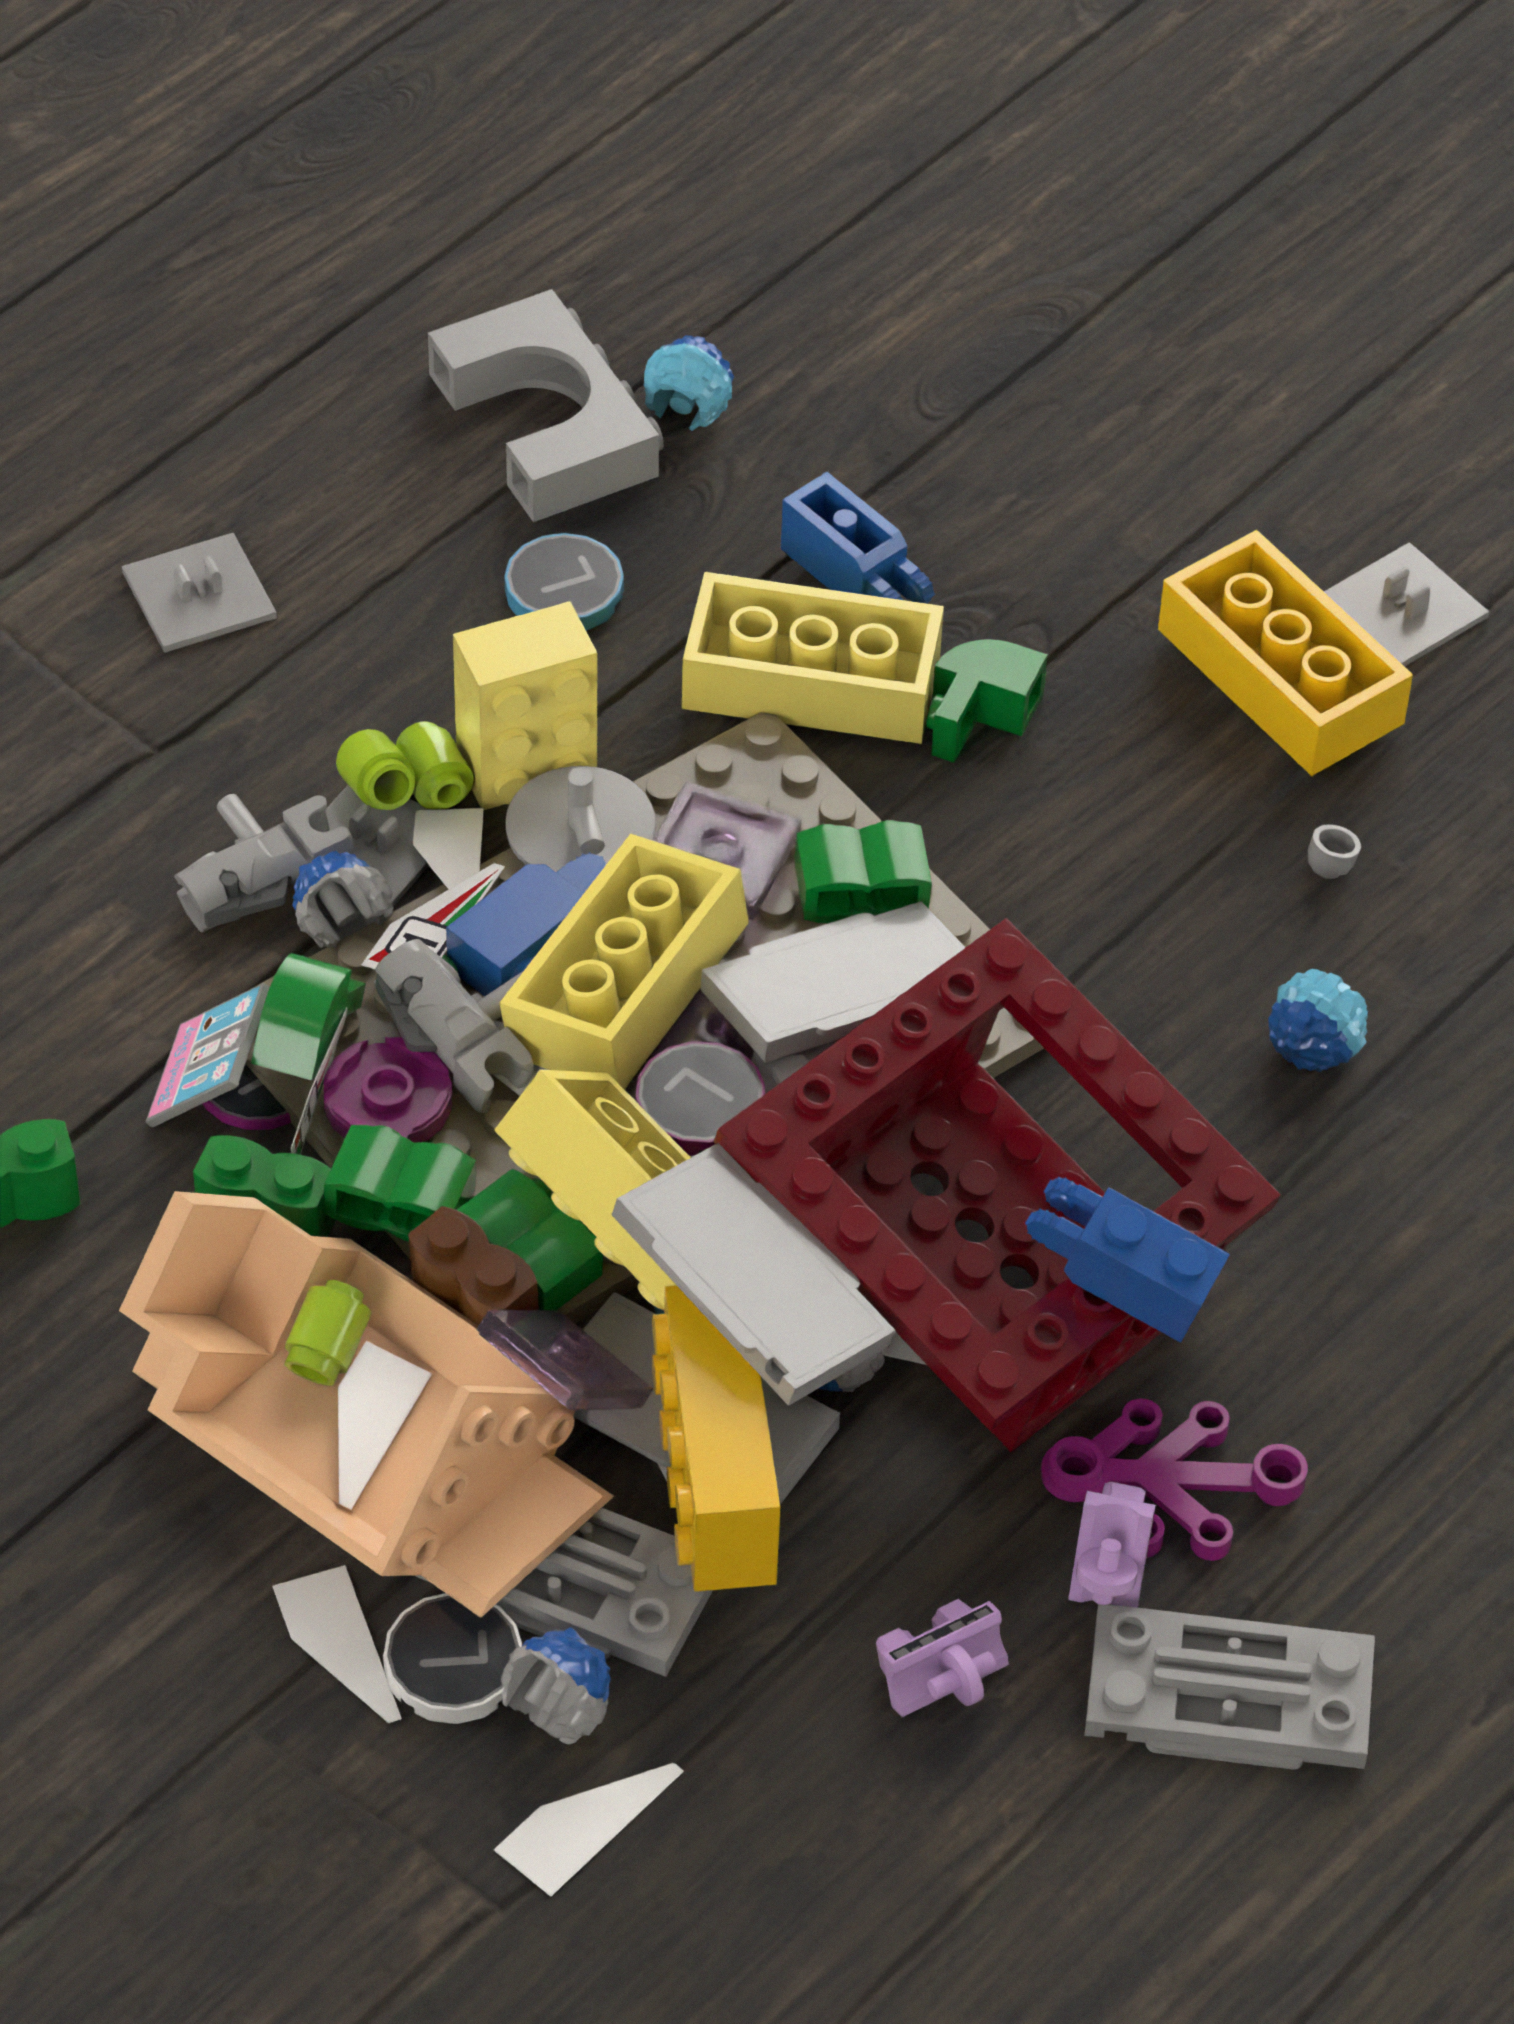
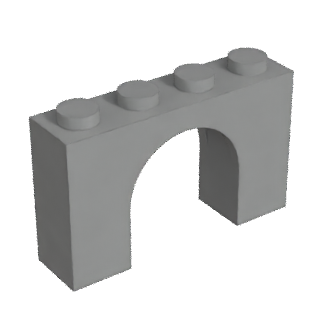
(545, 347)

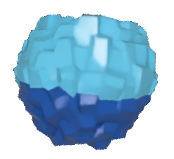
(688, 374)
(1317, 1021)

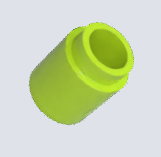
(438, 764)
(376, 770)
(327, 1332)

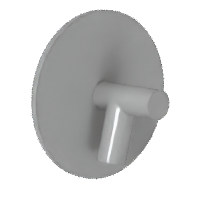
(575, 814)

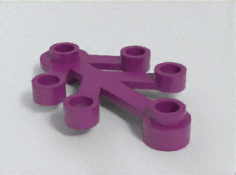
(1166, 1475)

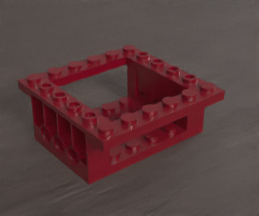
(913, 1101)

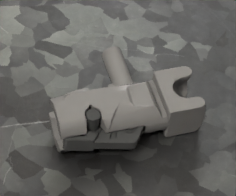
(261, 863)
(443, 1018)

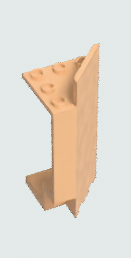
(473, 1470)

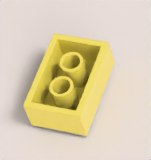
(524, 700)

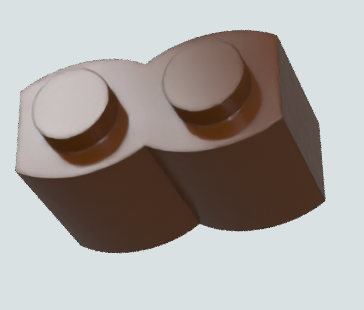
(465, 1271)

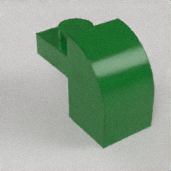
(983, 684)
(304, 1015)

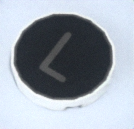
(449, 1659)

